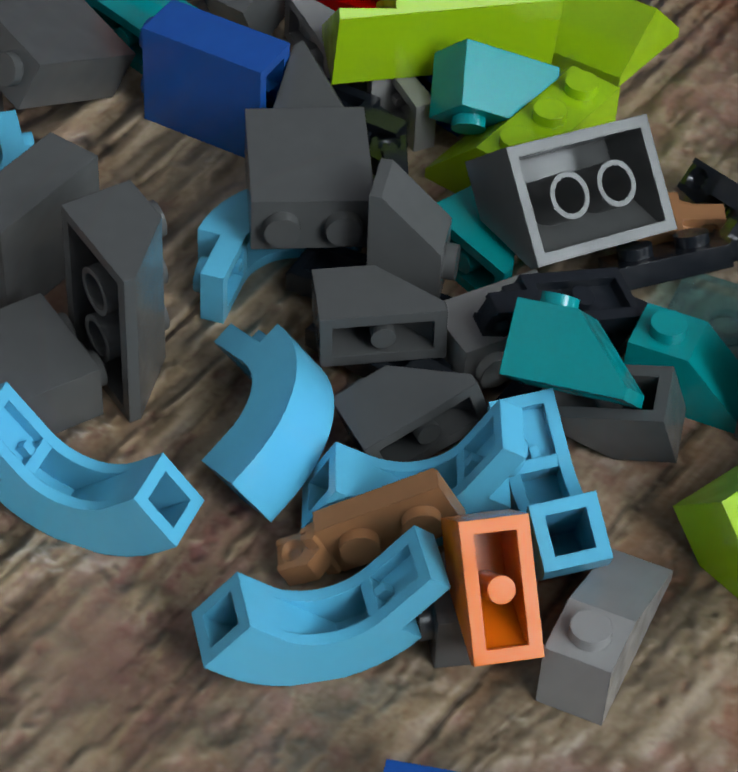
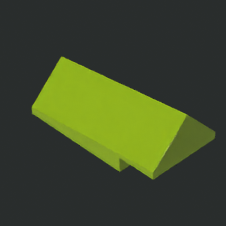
(404, 34)
(611, 37)

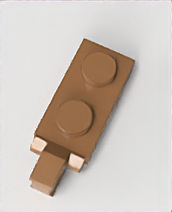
(365, 526)

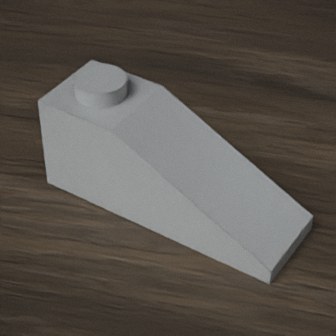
(600, 636)

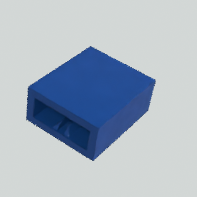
(207, 72)

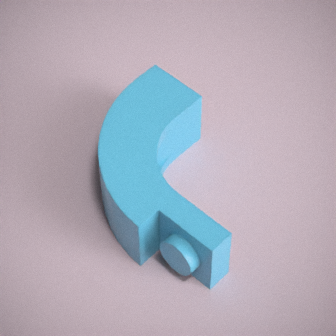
(227, 257)
(282, 424)
(473, 469)
(86, 501)
(564, 521)
(325, 632)

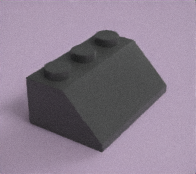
(574, 192)
(118, 288)

